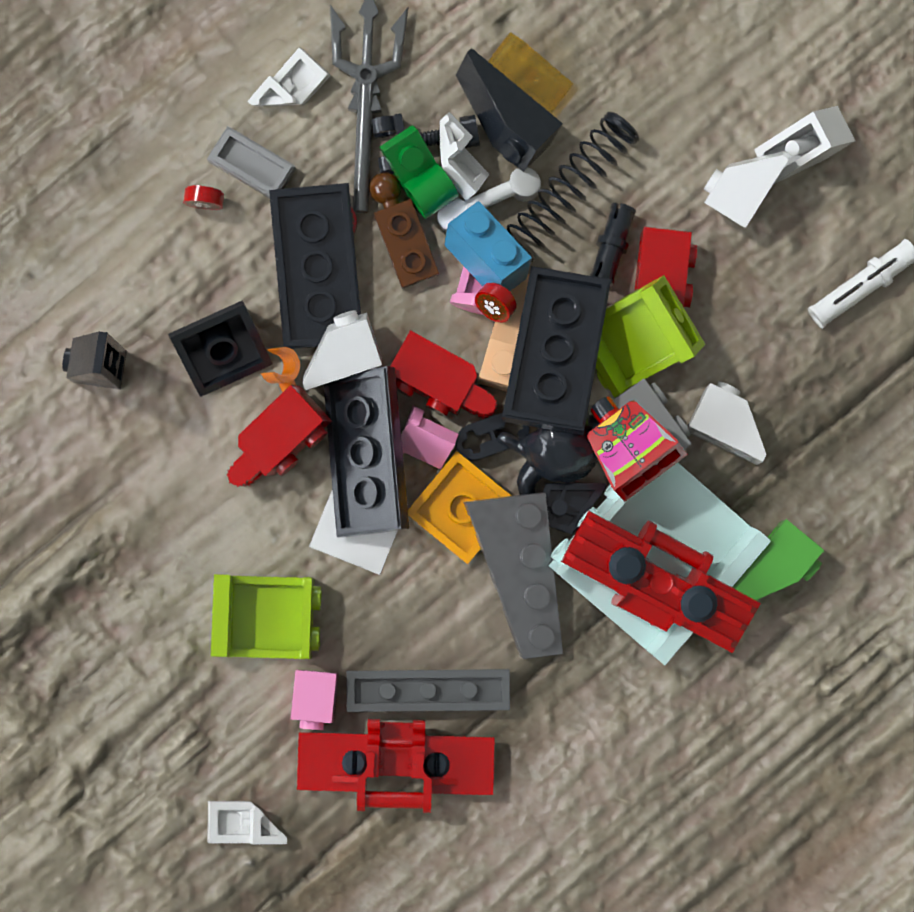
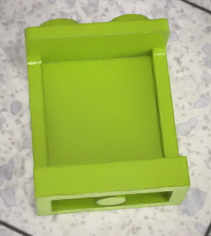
(644, 336)
(264, 617)

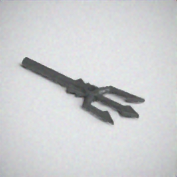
(365, 90)

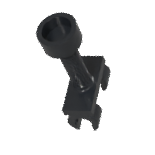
(391, 125)

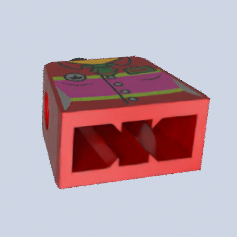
(631, 446)

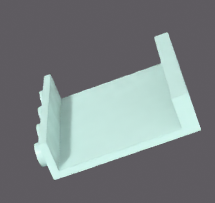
(686, 513)

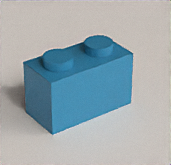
(487, 248)

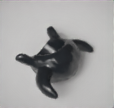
(552, 455)

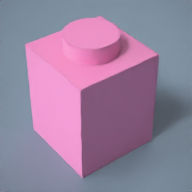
(314, 698)

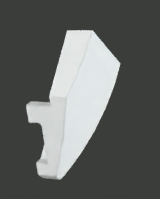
(293, 82)
(456, 160)
(240, 824)

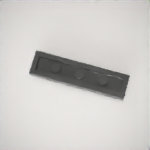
(428, 690)

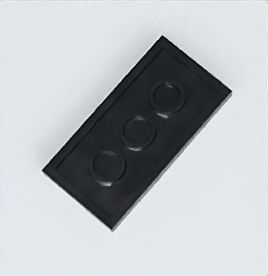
(313, 260)
(556, 350)
(366, 453)

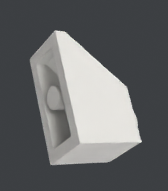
(809, 140)
(744, 186)
(343, 350)
(727, 423)

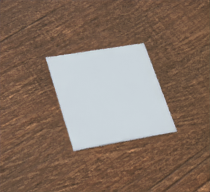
(363, 551)

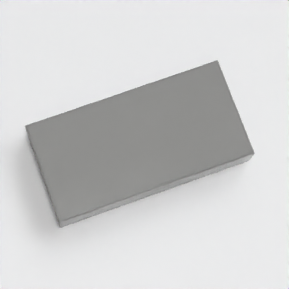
(250, 162)

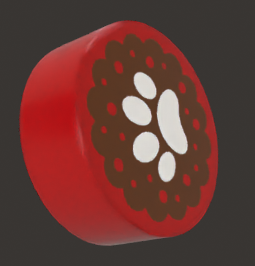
(203, 197)
(495, 302)

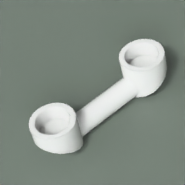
(521, 186)

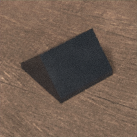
(220, 348)

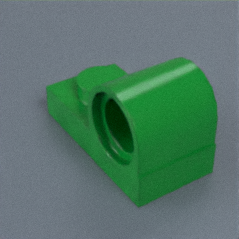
(418, 172)

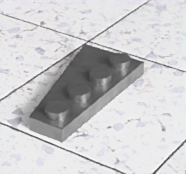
(518, 554)

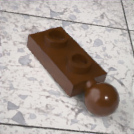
(402, 232)

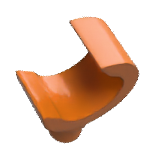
(290, 371)

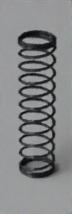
(615, 123)

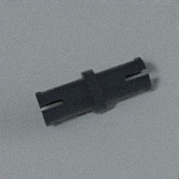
(613, 241)

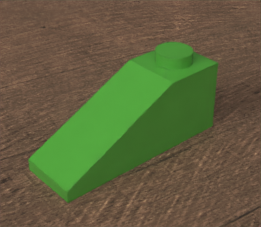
(782, 563)

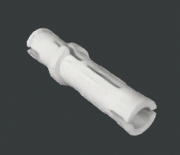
(826, 310)

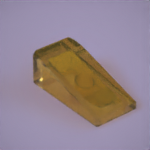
(531, 72)

